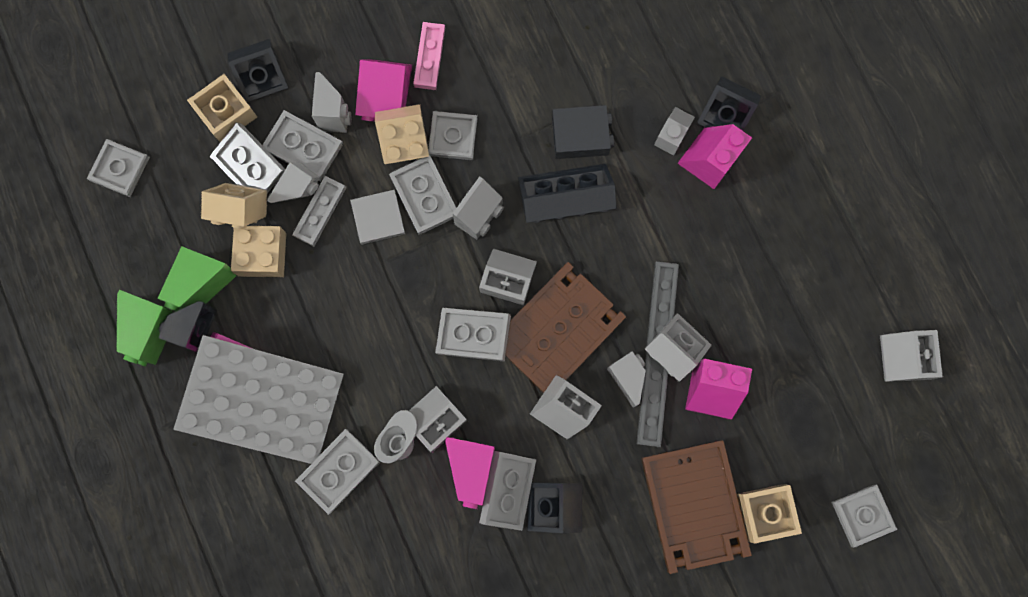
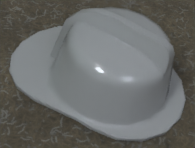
(397, 438)

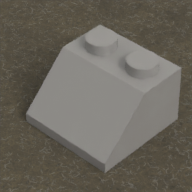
(329, 107)
(478, 209)
(678, 347)

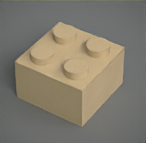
(221, 107)
(401, 134)
(233, 205)
(258, 251)
(769, 513)

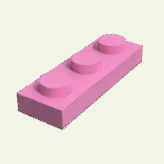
(429, 56)

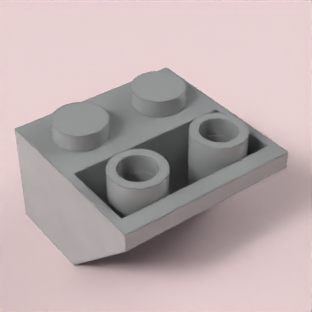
(507, 276)
(911, 356)
(565, 408)
(436, 419)

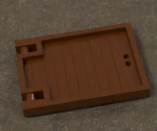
(559, 328)
(695, 506)

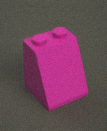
(381, 87)
(714, 153)
(717, 388)
(470, 470)

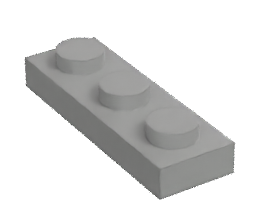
(319, 211)

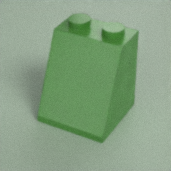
(194, 280)
(139, 329)

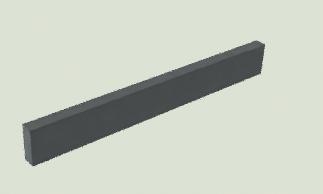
(656, 376)

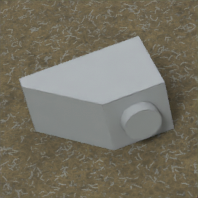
(674, 131)
(294, 183)
(629, 376)

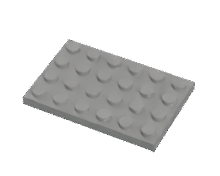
(258, 400)

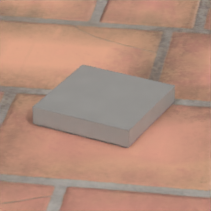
(452, 135)
(118, 168)
(377, 217)
(864, 515)

